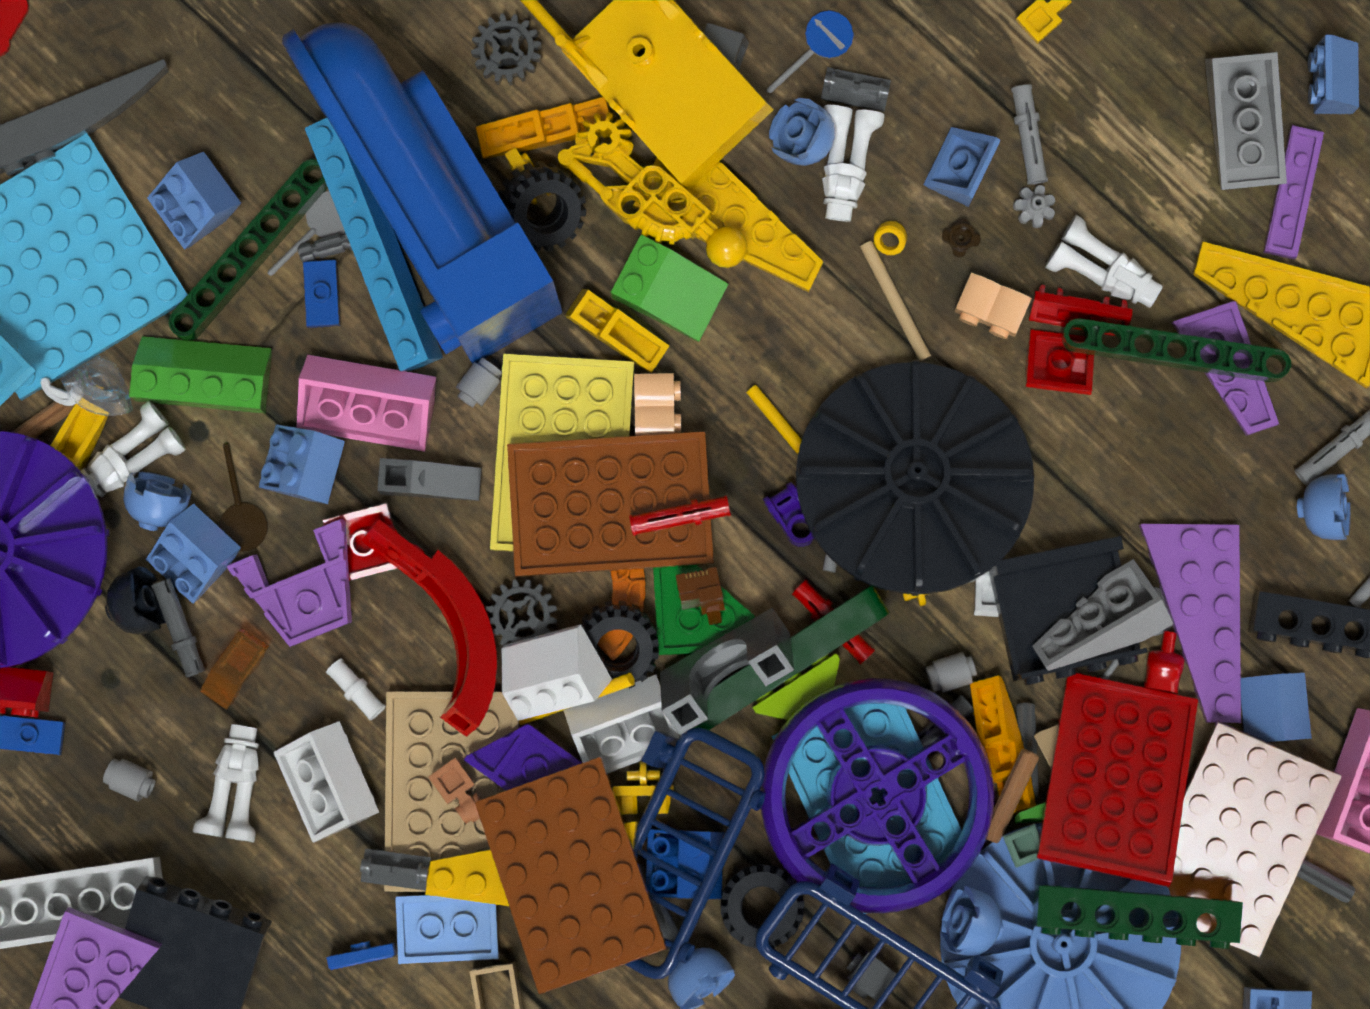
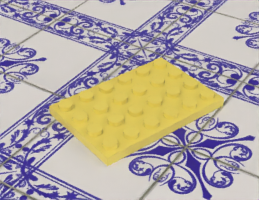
(555, 402)

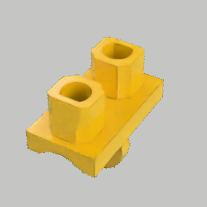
(628, 794)

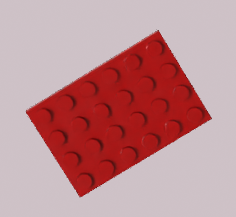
(1118, 779)

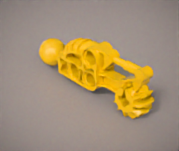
(724, 245)

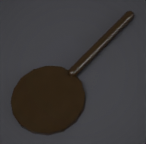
(242, 521)

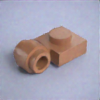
(453, 783)

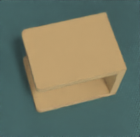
(474, 974)

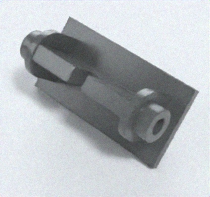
(855, 89)
(395, 869)

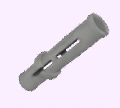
(1029, 134)
(1336, 449)

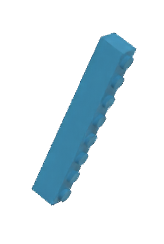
(375, 252)

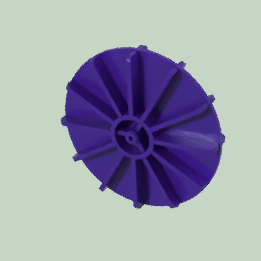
(48, 548)

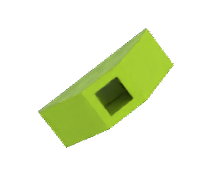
(799, 689)

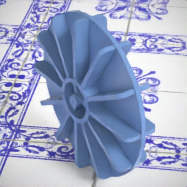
(1065, 968)

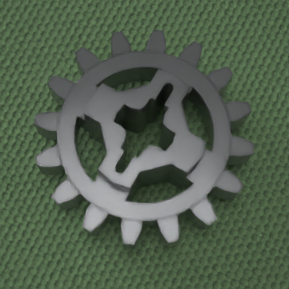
(515, 39)
(508, 606)

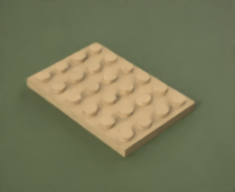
(418, 746)

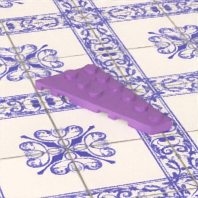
(1202, 595)
(90, 963)

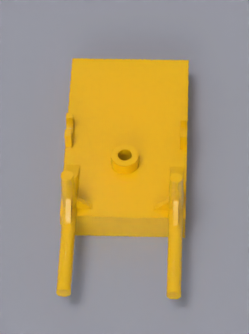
(676, 95)

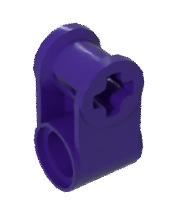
(788, 513)

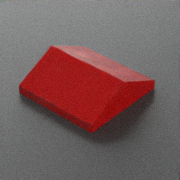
(1055, 367)
(361, 558)

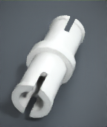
(355, 689)

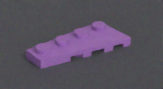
(1244, 398)

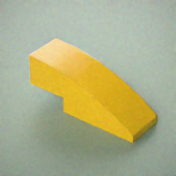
(616, 330)
(79, 435)

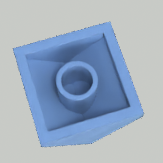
(961, 164)
(1275, 707)

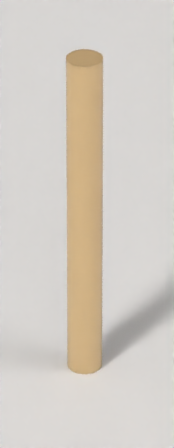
(895, 301)

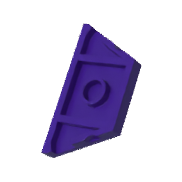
(520, 758)

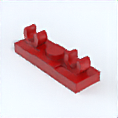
(1061, 309)

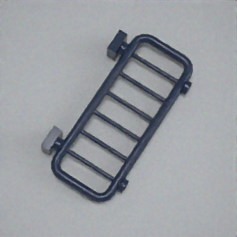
(669, 753)
(837, 892)

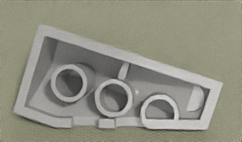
(1113, 617)

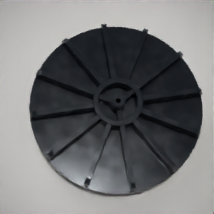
(914, 478)

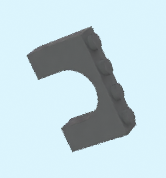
(687, 683)

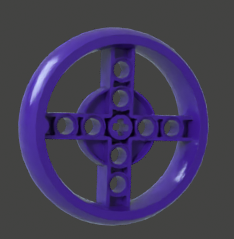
(957, 746)

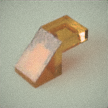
(234, 668)

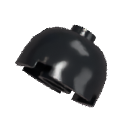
(133, 602)

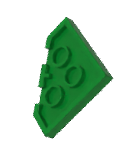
(688, 629)

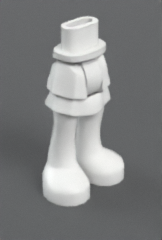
(842, 180)
(1122, 278)
(111, 469)
(237, 765)

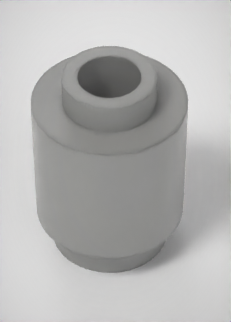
(478, 383)
(951, 672)
(129, 779)

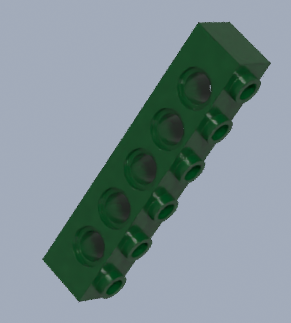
(1225, 915)

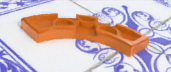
(627, 587)

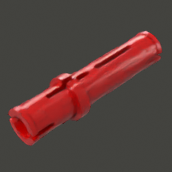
(641, 522)
(819, 607)

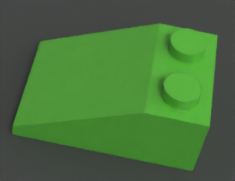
(669, 288)

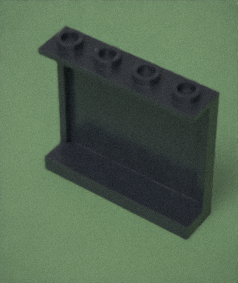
(1042, 589)
(204, 950)

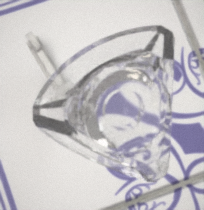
(94, 387)

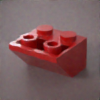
(25, 691)

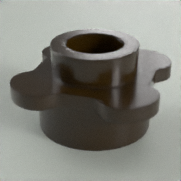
(970, 240)

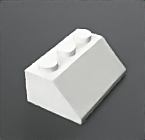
(552, 672)
(619, 724)
(326, 781)

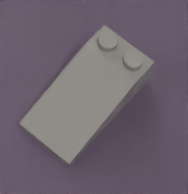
(1247, 120)

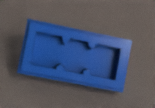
(321, 293)
(31, 735)
(360, 954)

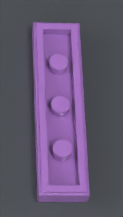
(1293, 198)

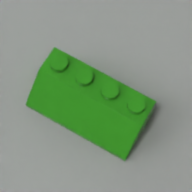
(201, 374)

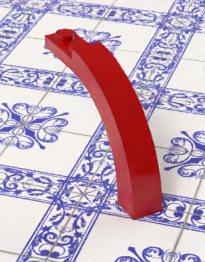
(465, 618)

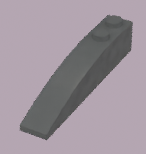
(55, 126)

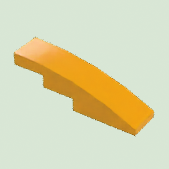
(538, 128)
(999, 733)

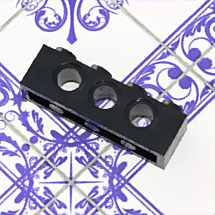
(1265, 623)

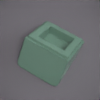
(1023, 845)

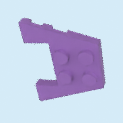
(307, 601)

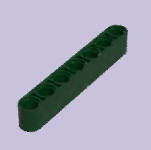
(244, 266)
(1191, 345)
(807, 647)

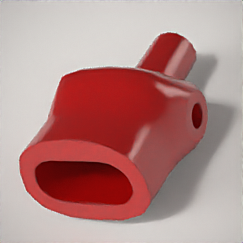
(1164, 666)

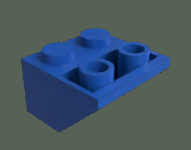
(682, 857)

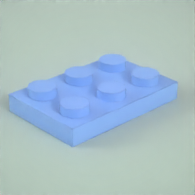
(445, 930)

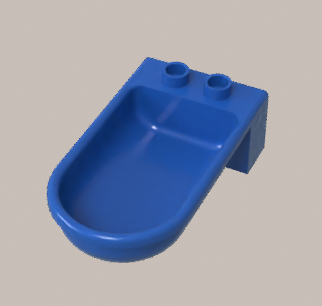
(431, 190)

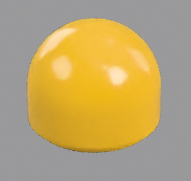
(890, 227)

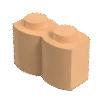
(992, 305)
(655, 404)

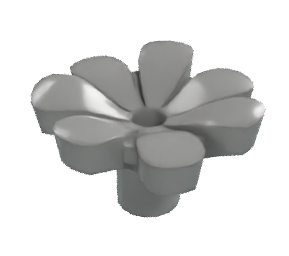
(1033, 211)

